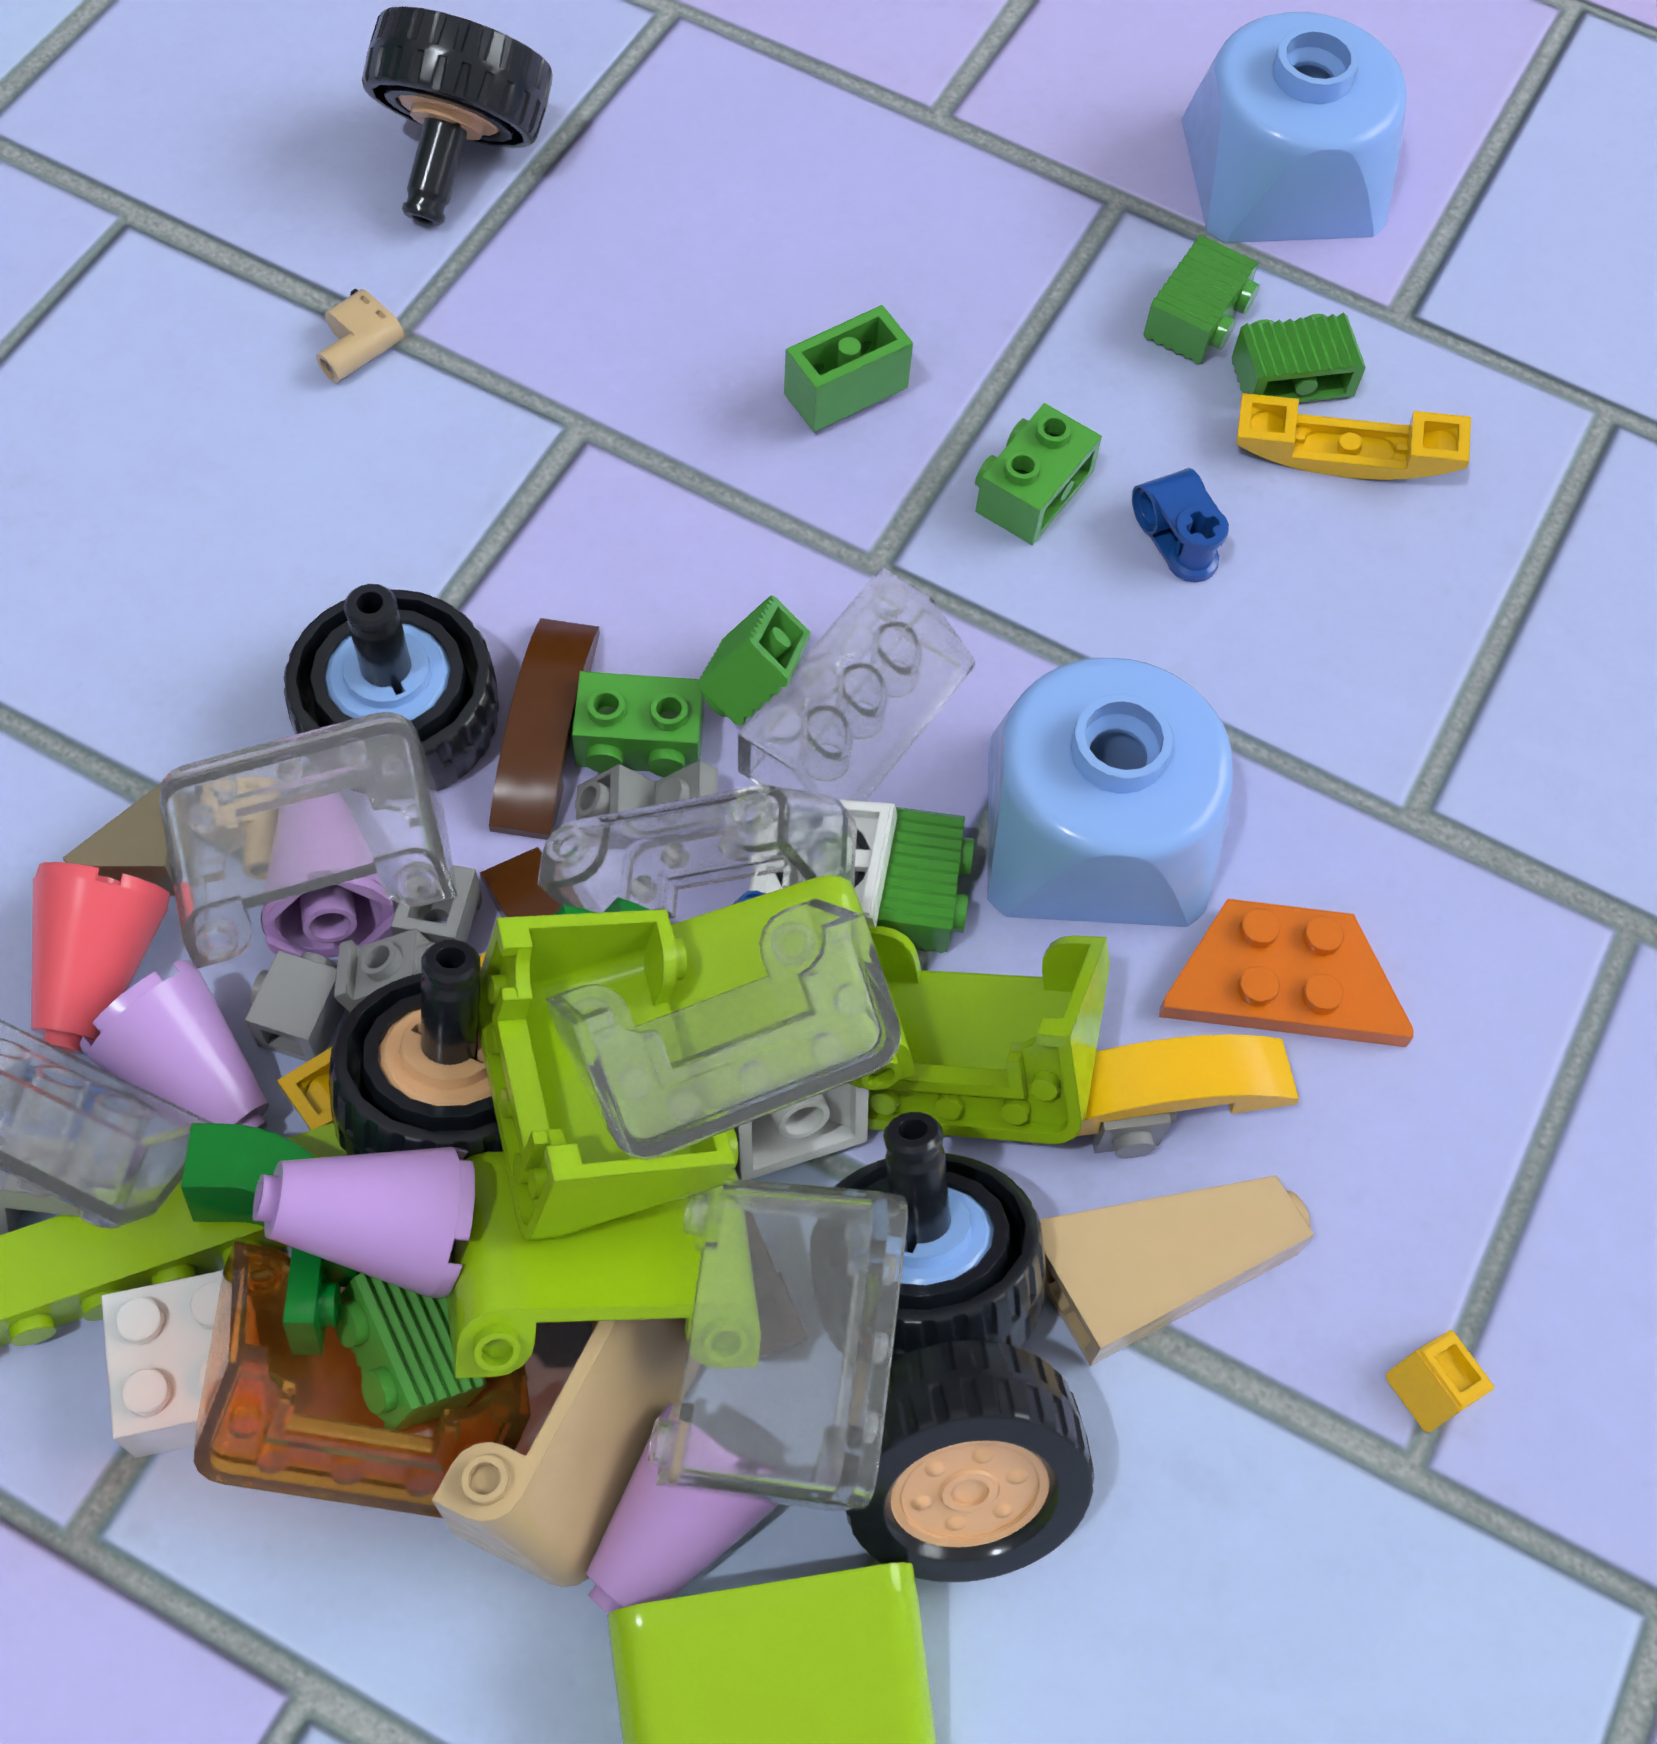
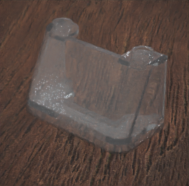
(299, 821)
(696, 843)
(742, 1053)
(786, 1345)

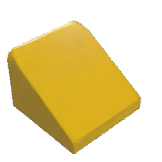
(1439, 1381)

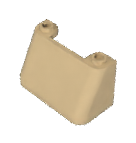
(559, 1498)

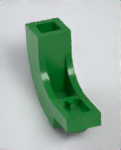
(221, 1186)

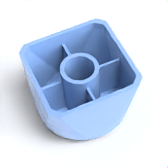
(1297, 131)
(1107, 797)

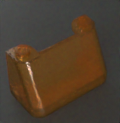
(303, 1418)

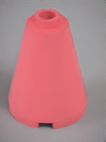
(86, 946)

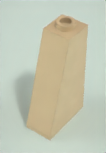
(1156, 1259)

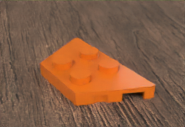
(1288, 975)

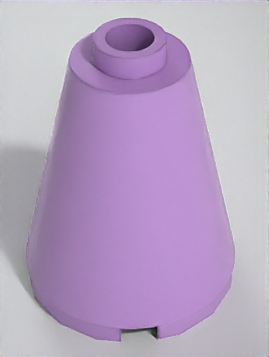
(329, 916)
(179, 1048)
(375, 1213)
(664, 1537)

